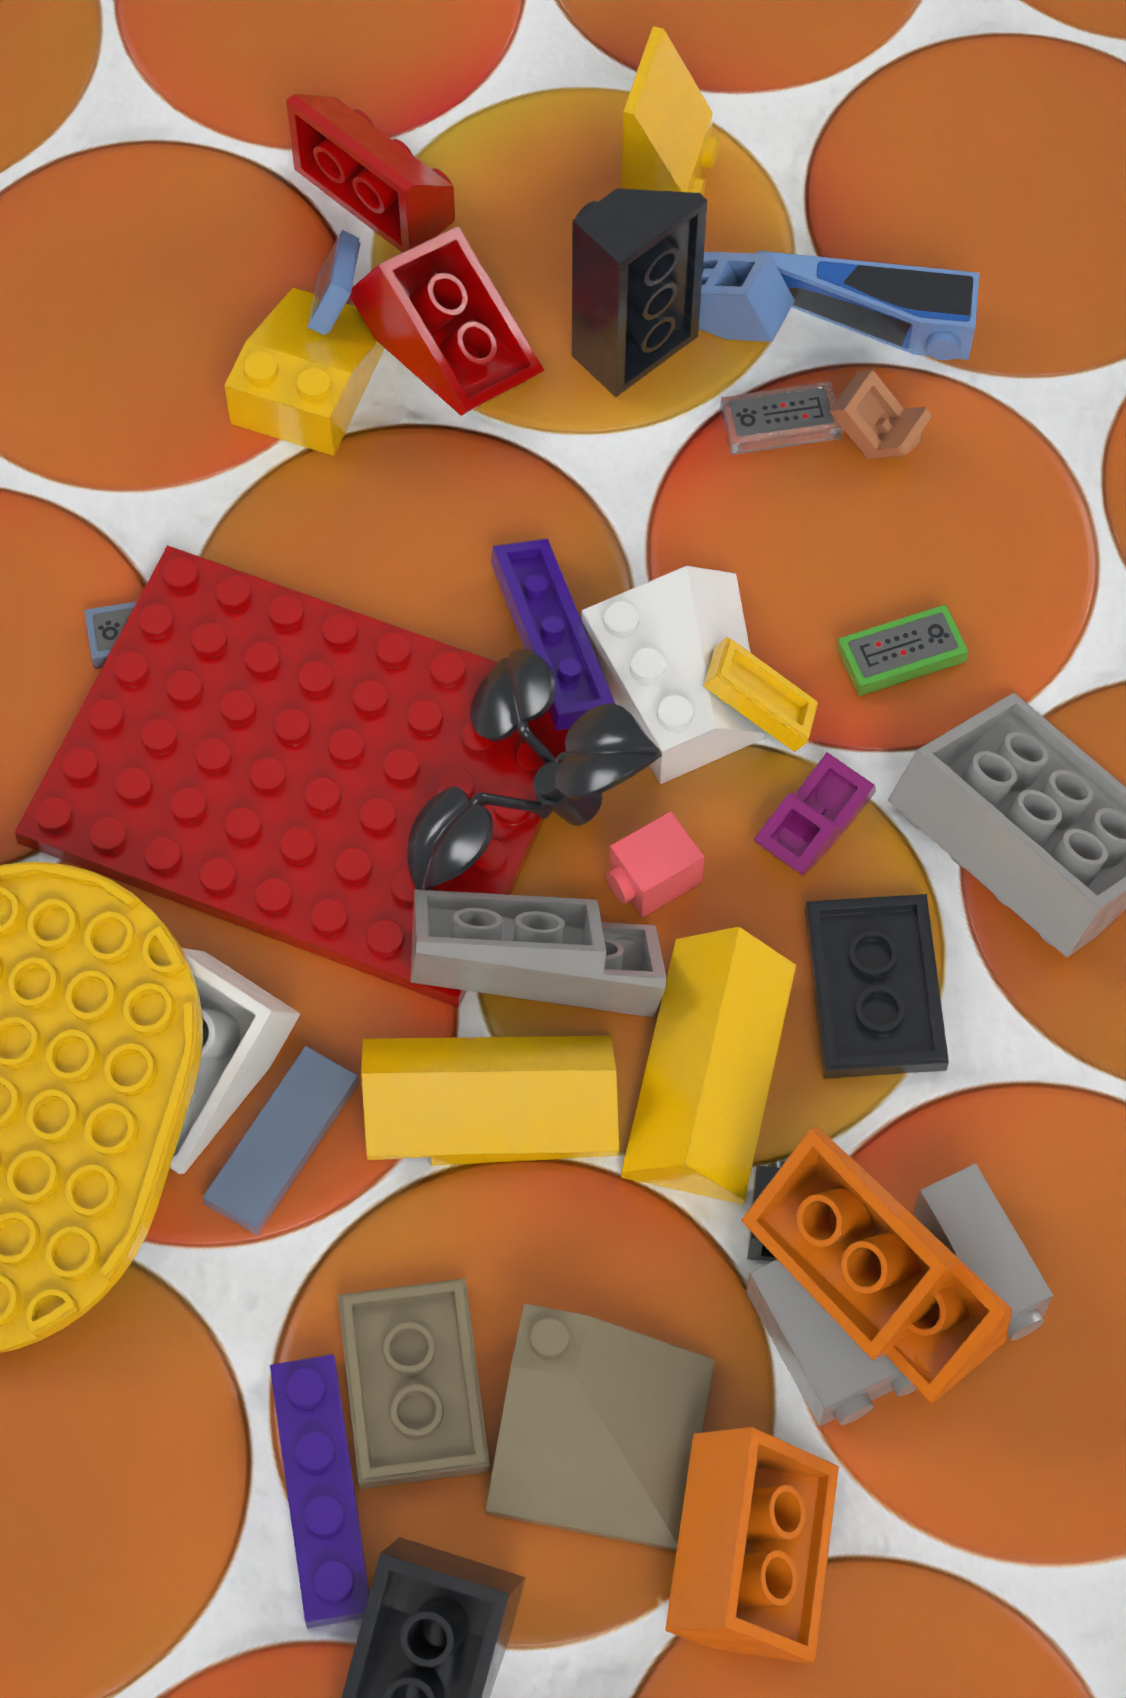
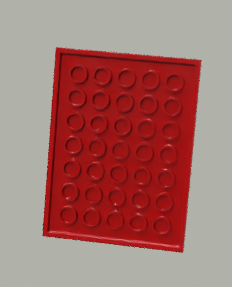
(274, 764)

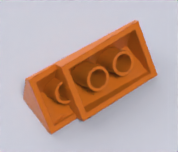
(877, 1268)

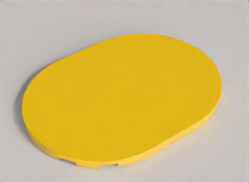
(91, 1087)

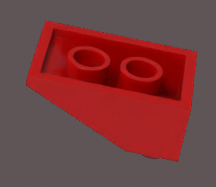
(446, 322)

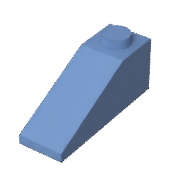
(743, 296)

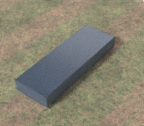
(281, 1140)

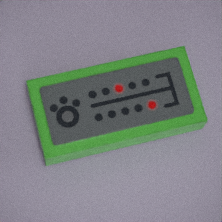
(902, 650)

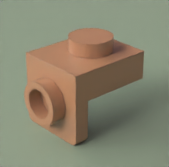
(877, 419)

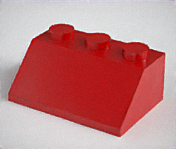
(368, 171)

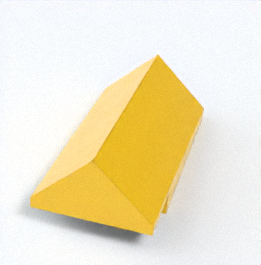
(710, 1065)
(490, 1098)

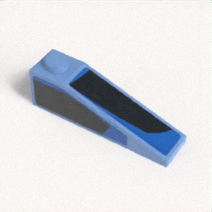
(893, 303)

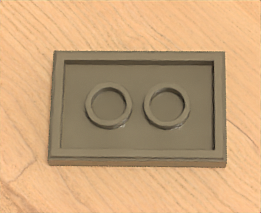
(413, 1384)

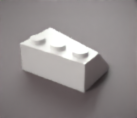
(656, 657)

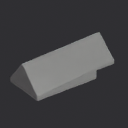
(536, 951)

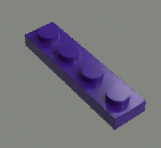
(551, 626)
(320, 1491)

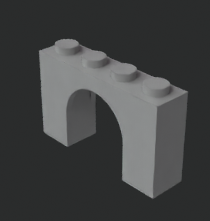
(831, 1367)

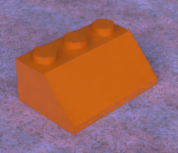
(752, 1546)

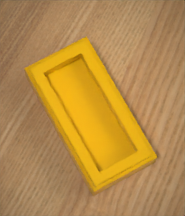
(760, 694)

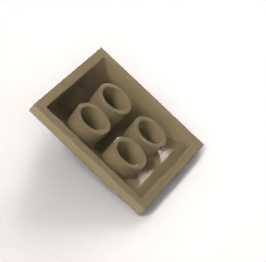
(597, 1429)

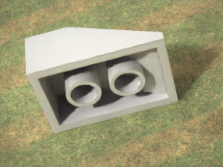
(240, 1042)

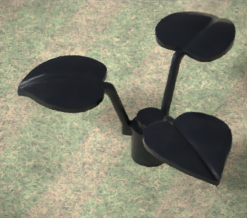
(600, 753)

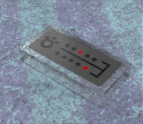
(780, 418)

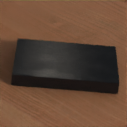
(876, 986)

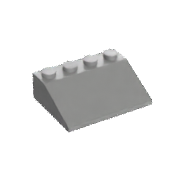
(1025, 819)

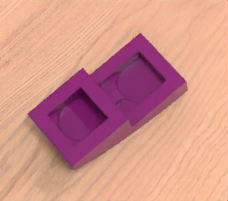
(815, 815)

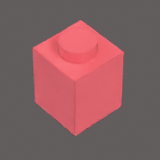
(654, 865)

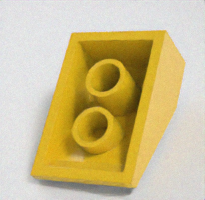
(666, 124)
(301, 381)

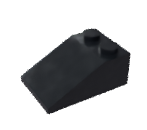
(432, 1626)

